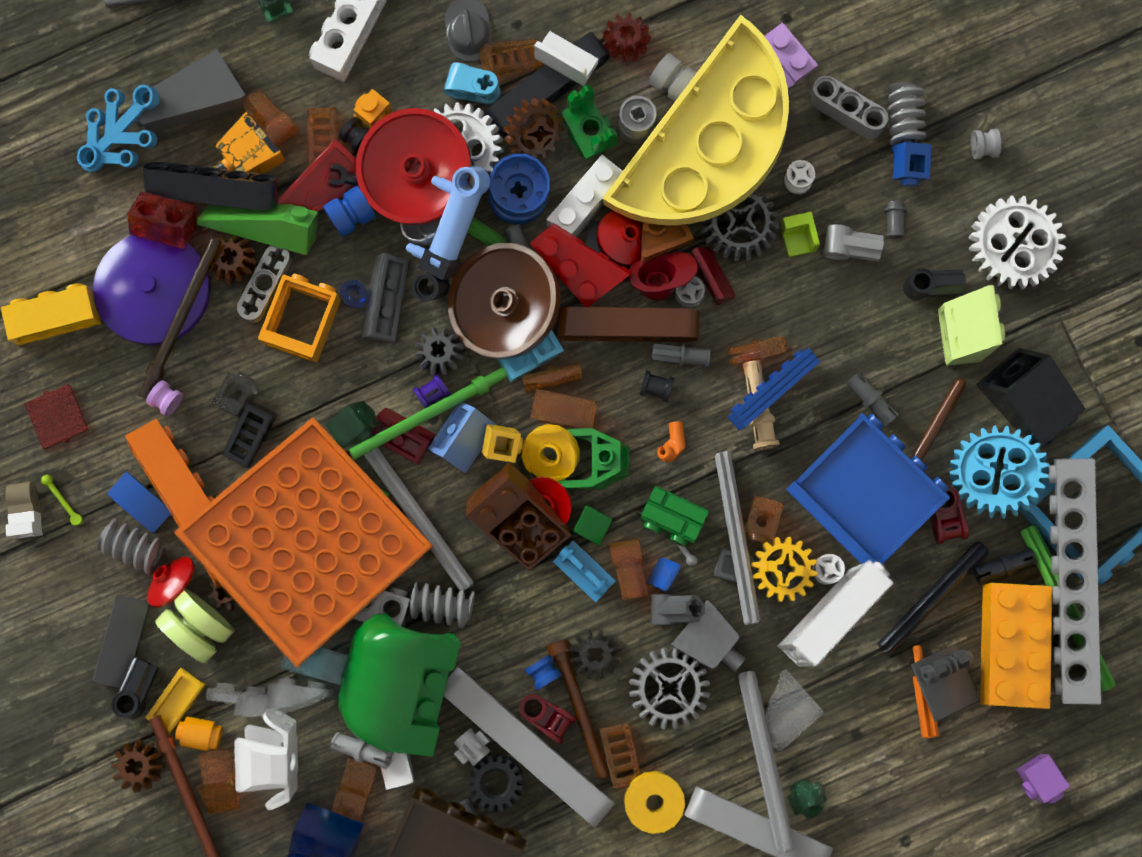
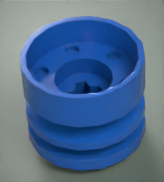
(520, 173)

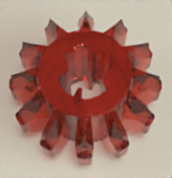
(626, 28)

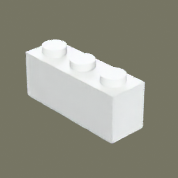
(586, 197)

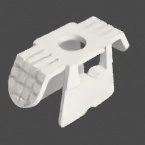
(264, 760)

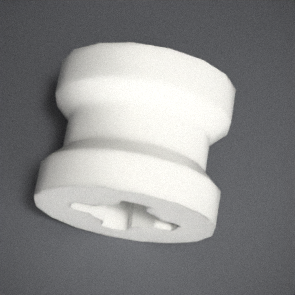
(803, 171)
(835, 567)

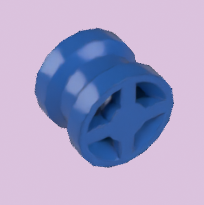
(543, 672)

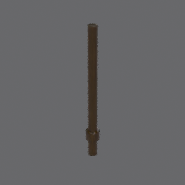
(156, 369)

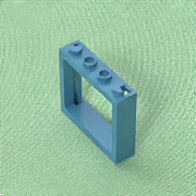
(1124, 553)

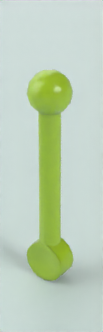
(75, 519)

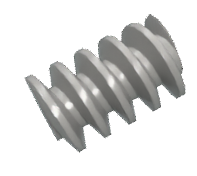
(905, 113)
(130, 548)
(441, 605)

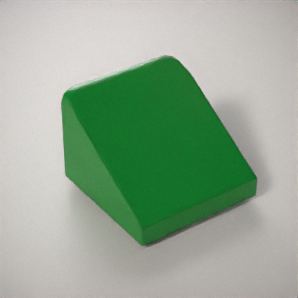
(592, 525)

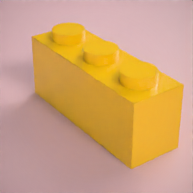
(50, 314)

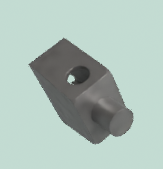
(710, 640)

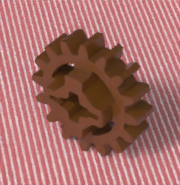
(533, 128)

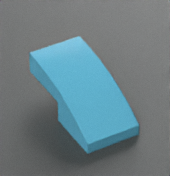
(532, 360)

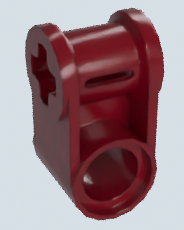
(950, 517)
(548, 718)

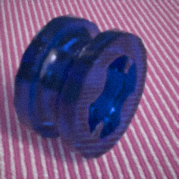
(345, 296)

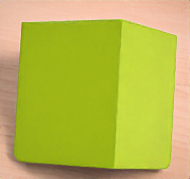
(799, 234)

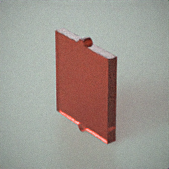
(56, 416)

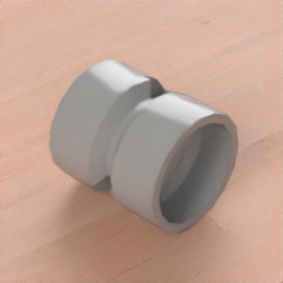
(671, 76)
(637, 119)

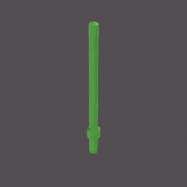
(478, 386)

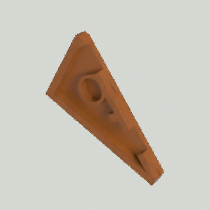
(663, 239)

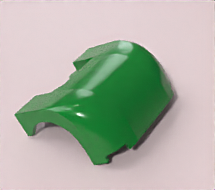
(396, 685)

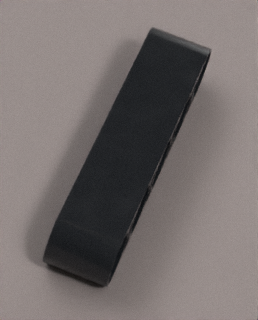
(544, 84)
(211, 185)

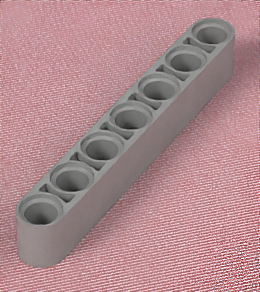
(527, 747)

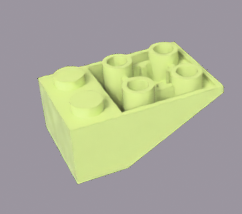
(971, 326)

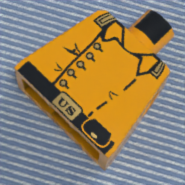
(248, 148)

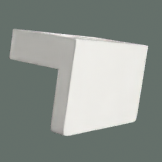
(565, 58)

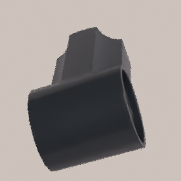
(937, 283)
(137, 685)

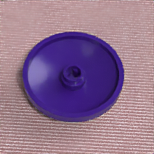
(143, 286)

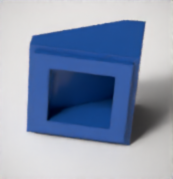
(663, 574)

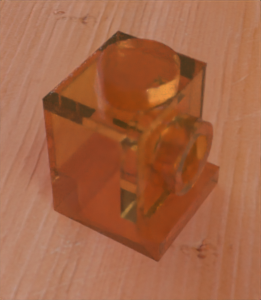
(770, 511)

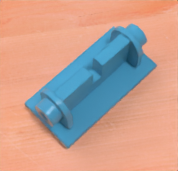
(584, 571)

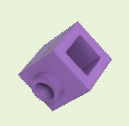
(1042, 779)

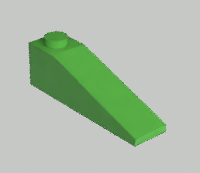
(283, 227)

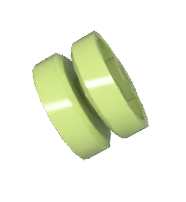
(195, 626)

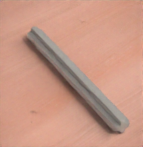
(419, 519)
(737, 538)
(766, 762)

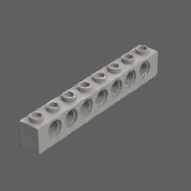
(1088, 686)

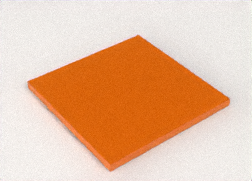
(303, 541)

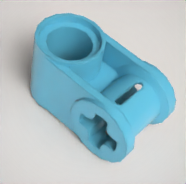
(467, 84)

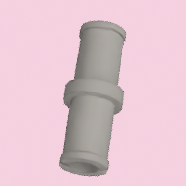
(361, 750)

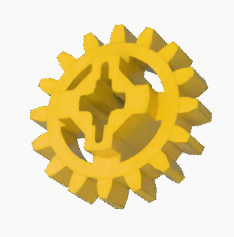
(797, 571)

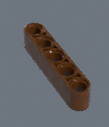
(628, 324)

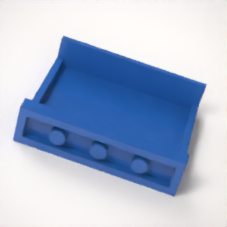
(869, 491)

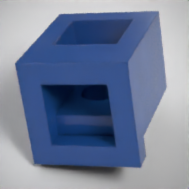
(911, 163)

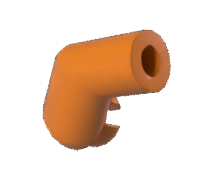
(675, 444)

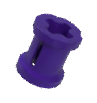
(429, 387)

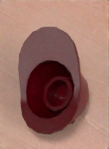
(662, 274)

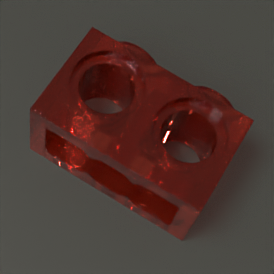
(162, 219)

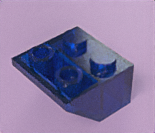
(324, 834)

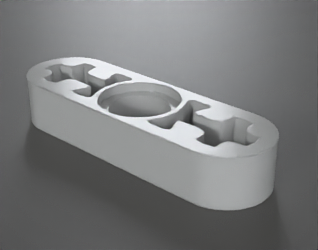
(260, 271)

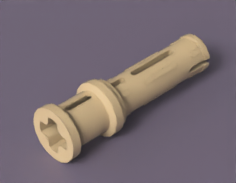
(763, 424)

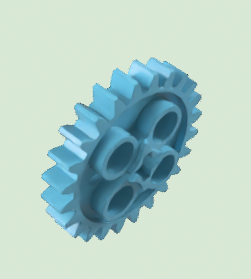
(1028, 475)

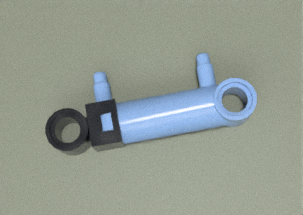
(442, 258)

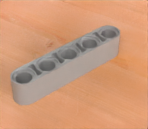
(748, 826)

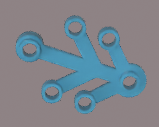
(116, 129)

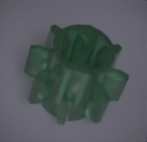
(806, 798)

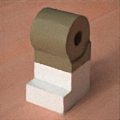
(23, 511)

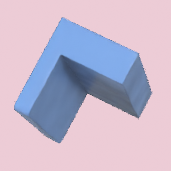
(461, 437)

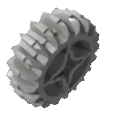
(688, 708)

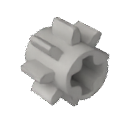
(472, 746)

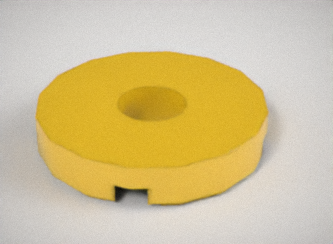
(561, 441)
(666, 815)

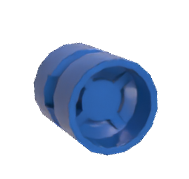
(349, 211)

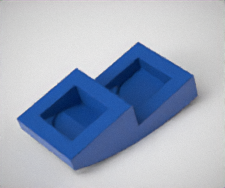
(139, 502)

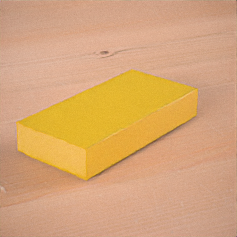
(177, 699)

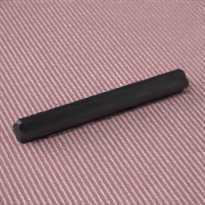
(933, 597)

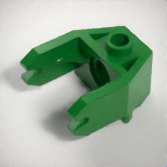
(584, 114)
(603, 470)

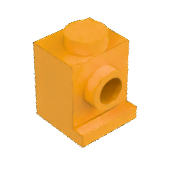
(370, 107)

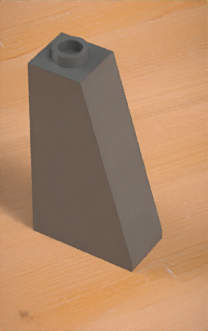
(193, 95)

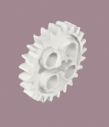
(476, 131)
(1038, 259)

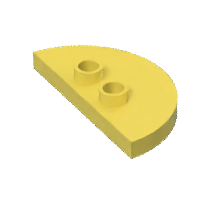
(713, 139)

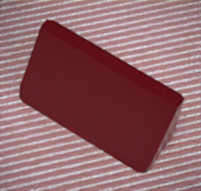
(713, 275)
(410, 444)

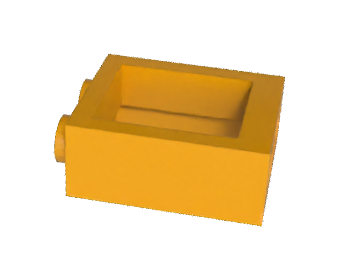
(291, 346)

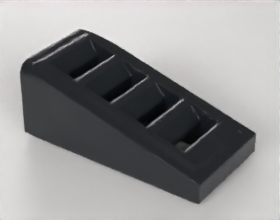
(245, 418)

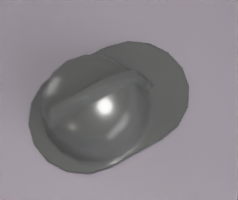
(467, 29)

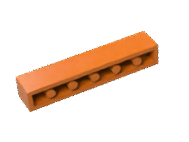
(169, 472)

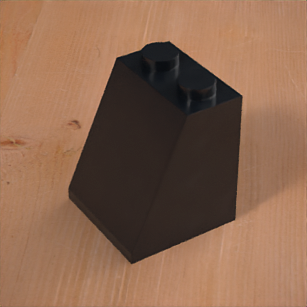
(1032, 395)

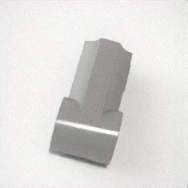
(843, 243)

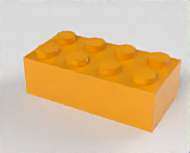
(1016, 645)

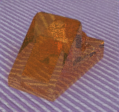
(218, 781)

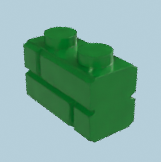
(673, 516)

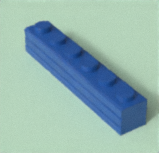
(773, 389)

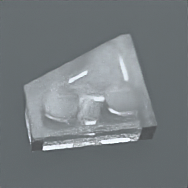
(789, 711)

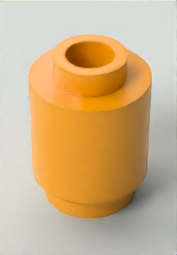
(199, 734)

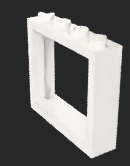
(835, 614)

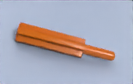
(928, 726)

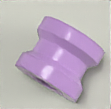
(164, 398)

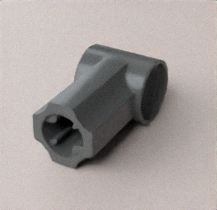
(671, 609)

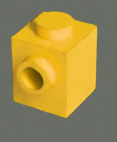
(501, 443)

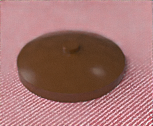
(504, 301)

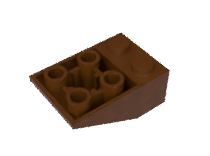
(516, 517)

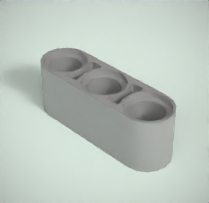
(842, 95)

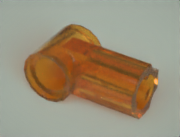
(273, 122)
(627, 562)

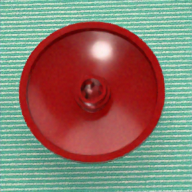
(402, 158)

